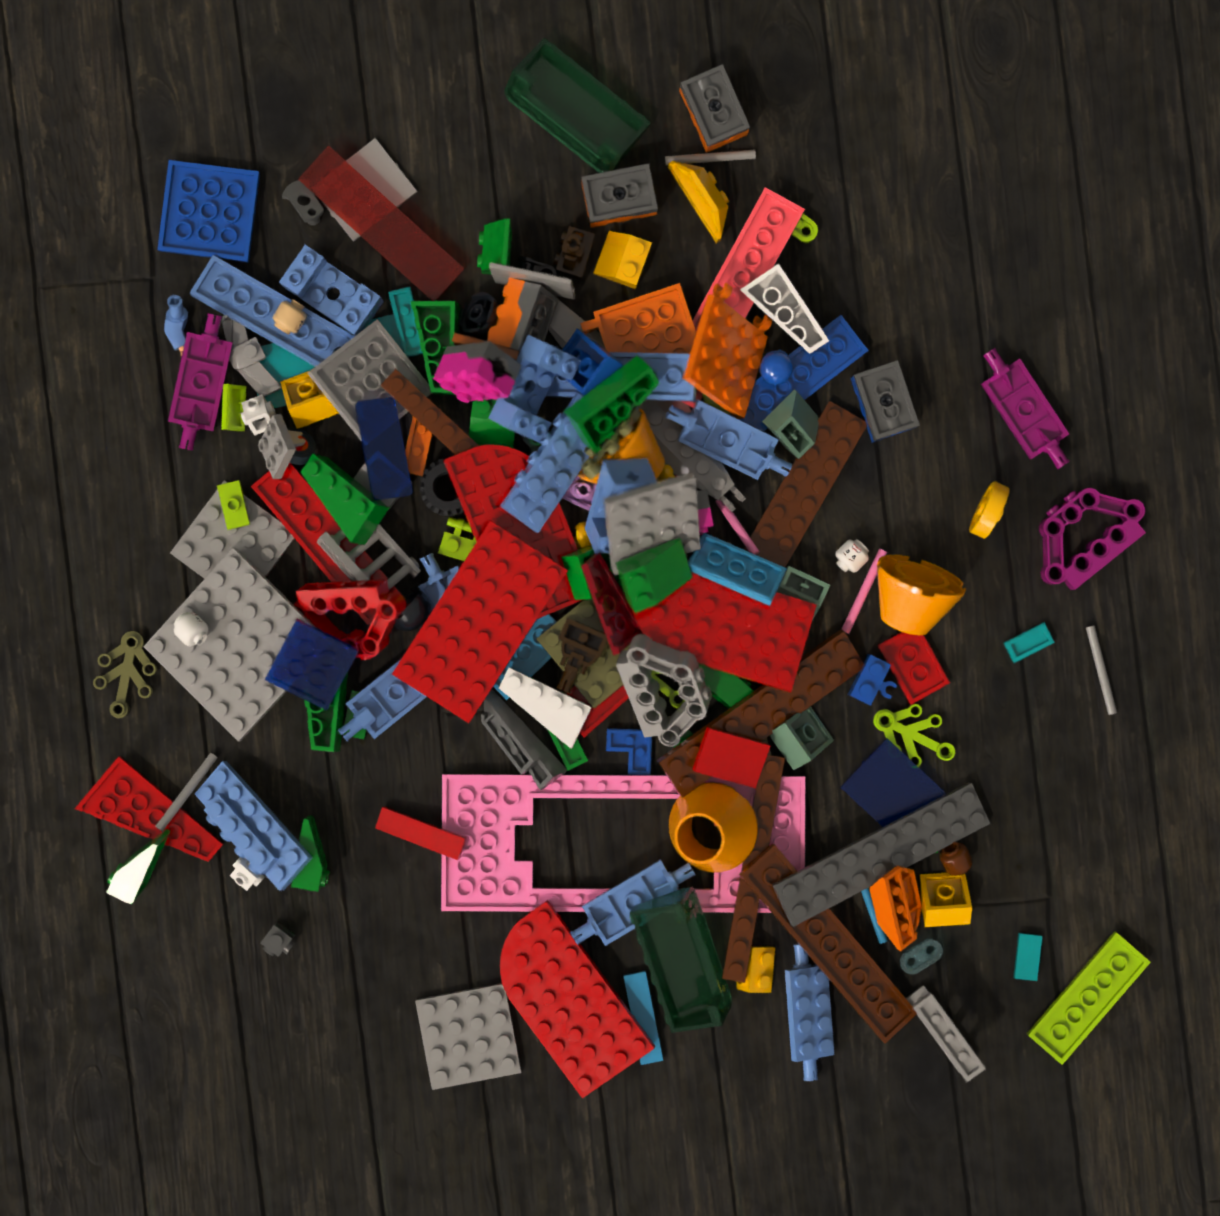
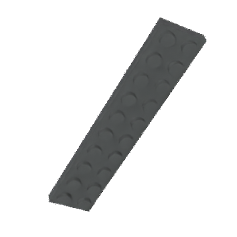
(879, 852)

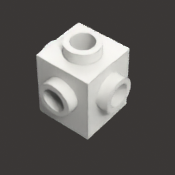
(257, 413)
(244, 876)

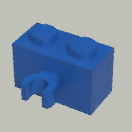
(870, 680)

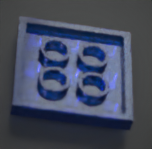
(311, 664)

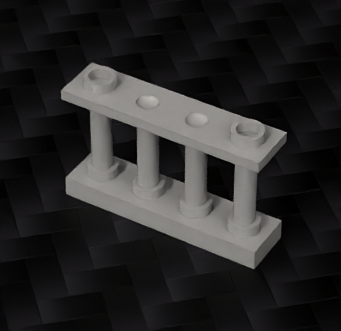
(346, 560)
(945, 1033)

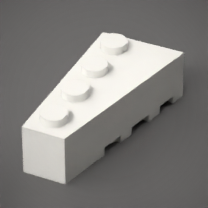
(783, 304)
(550, 707)

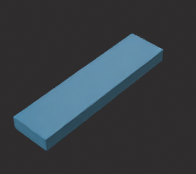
(642, 1010)

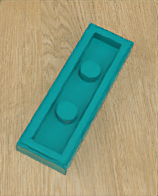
(405, 321)

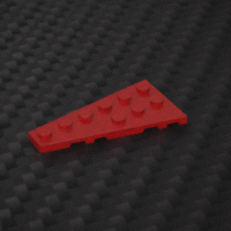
(138, 805)

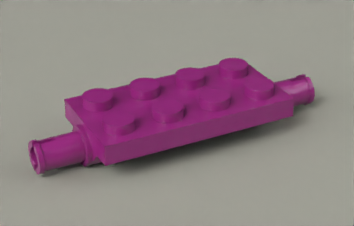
(200, 381)
(1025, 409)

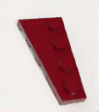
(610, 604)

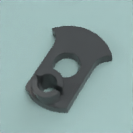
(297, 190)

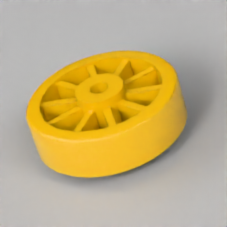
(989, 510)

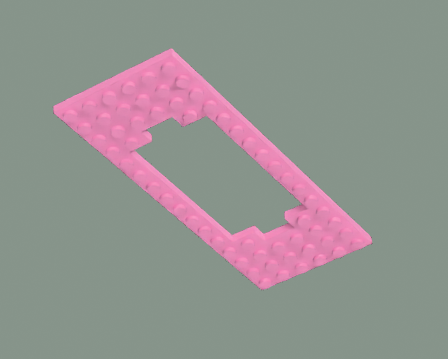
(490, 806)

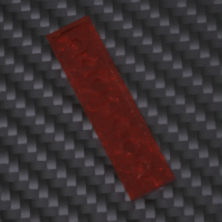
(381, 224)

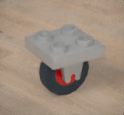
(284, 446)

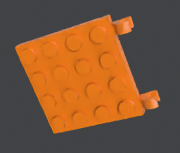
(646, 324)
(726, 353)

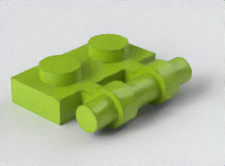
(453, 544)

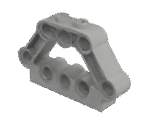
(635, 671)

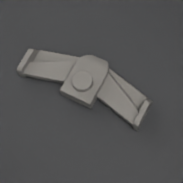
(246, 358)

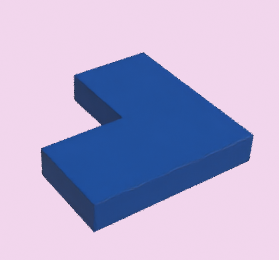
(636, 744)

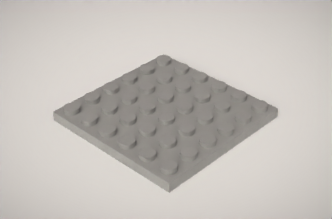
(244, 634)

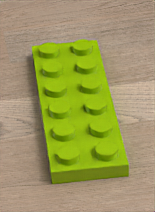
(1088, 998)

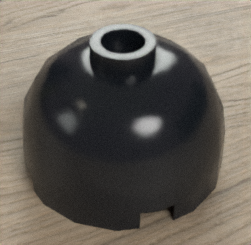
(479, 315)
(416, 611)

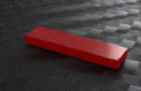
(420, 833)

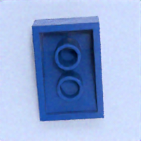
(595, 362)

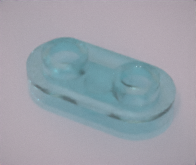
(921, 957)

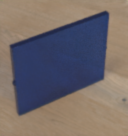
(890, 785)

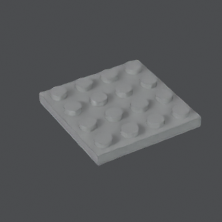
(359, 370)
(652, 517)
(209, 540)
(468, 1036)

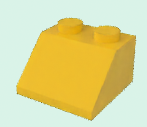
(623, 258)
(306, 400)
(945, 899)

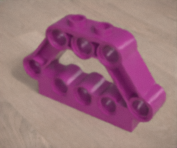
(1053, 543)

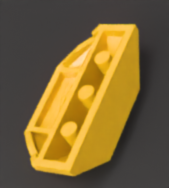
(702, 195)

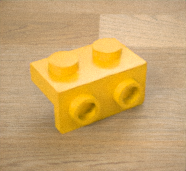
(759, 970)

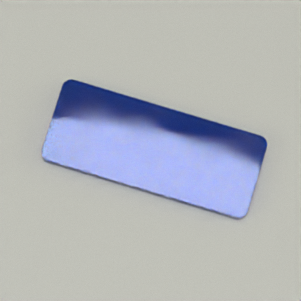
(383, 448)

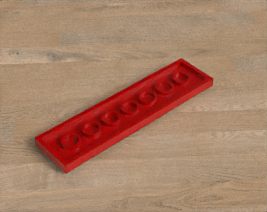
(307, 519)

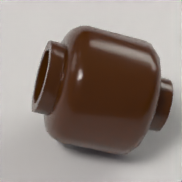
(956, 859)

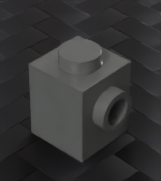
(278, 940)

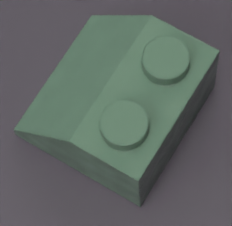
(801, 738)

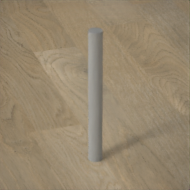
(712, 157)
(1101, 670)
(185, 793)

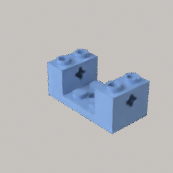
(312, 278)
(539, 365)
(614, 478)

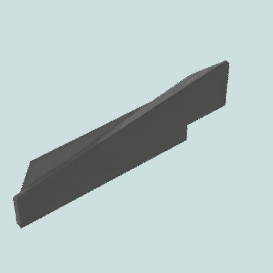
(520, 742)

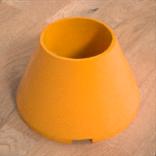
(636, 445)
(915, 594)
(732, 816)

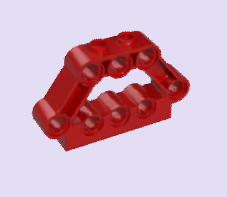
(377, 595)

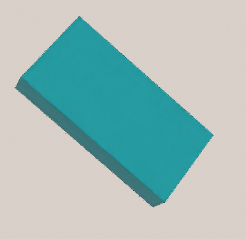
(1028, 642)
(1027, 956)

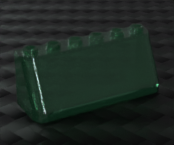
(575, 107)
(682, 960)

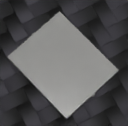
(383, 174)
(555, 285)

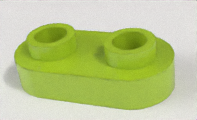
(805, 222)

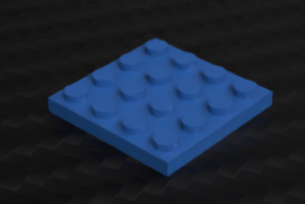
(208, 211)

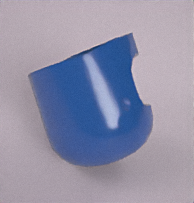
(776, 367)

